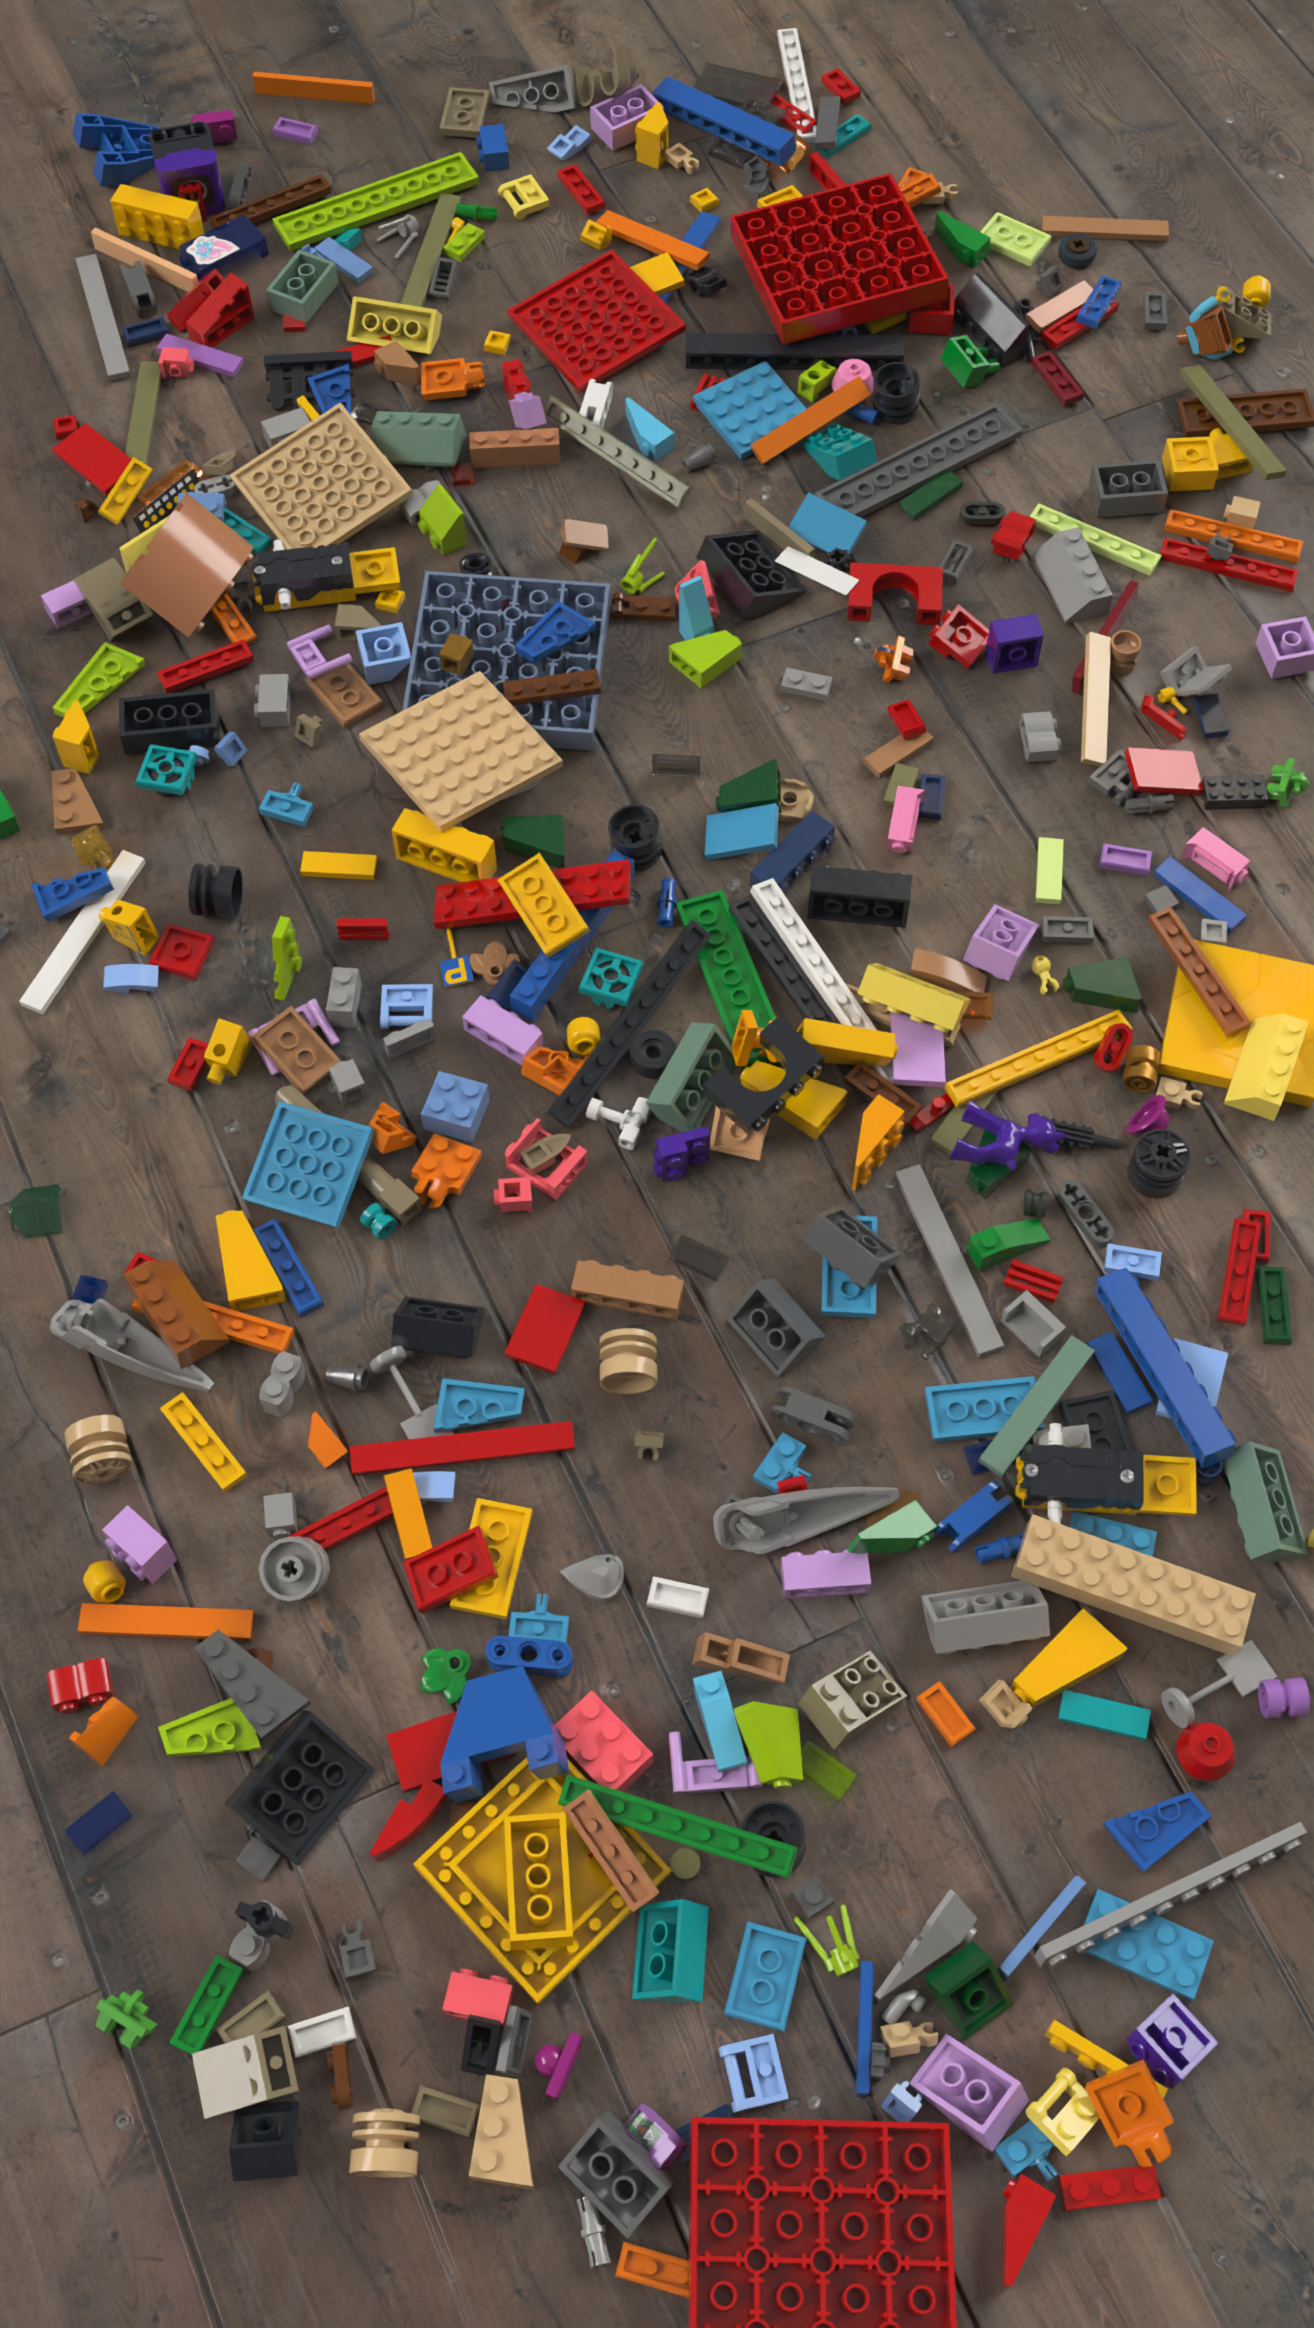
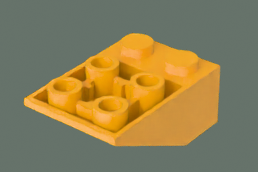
(879, 1132)

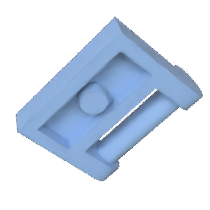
(405, 998)
(763, 2069)

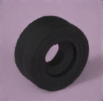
(648, 1041)

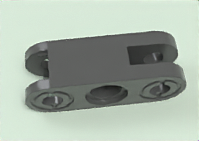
(138, 288)
(814, 1415)

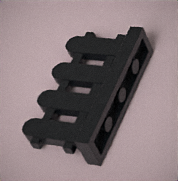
(298, 369)

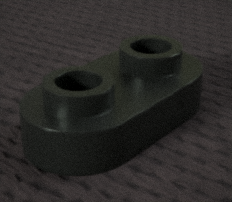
(982, 513)

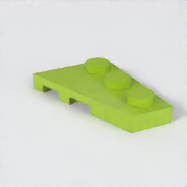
(210, 1731)

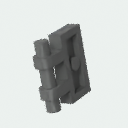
(1110, 778)

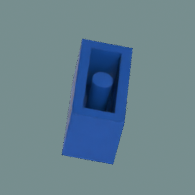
(493, 147)

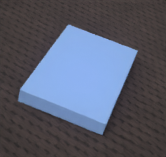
(1207, 1368)

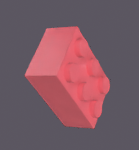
(602, 1745)

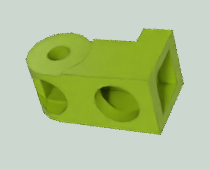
(815, 380)

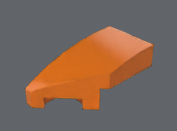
(324, 1442)

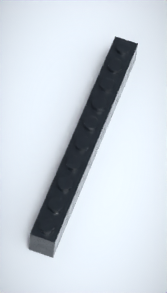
(749, 350)

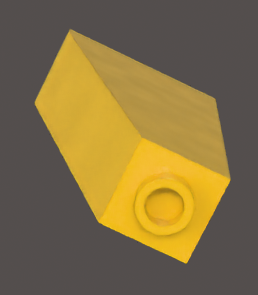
(848, 1043)
(809, 1110)
(246, 1267)
(1068, 1659)

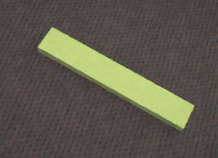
(1098, 540)

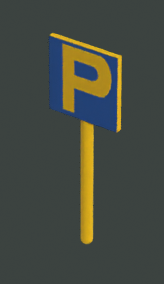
(455, 970)

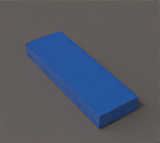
(1099, 301)
(1119, 1373)

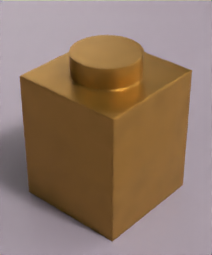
(456, 654)

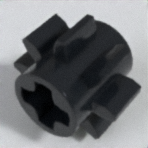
(839, 560)

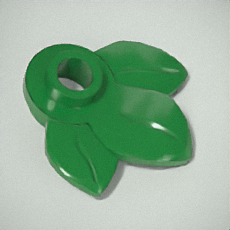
(442, 1675)

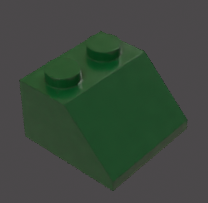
(968, 1989)

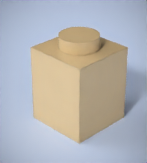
(1242, 512)

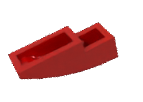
(409, 1820)

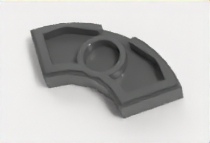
(758, 177)

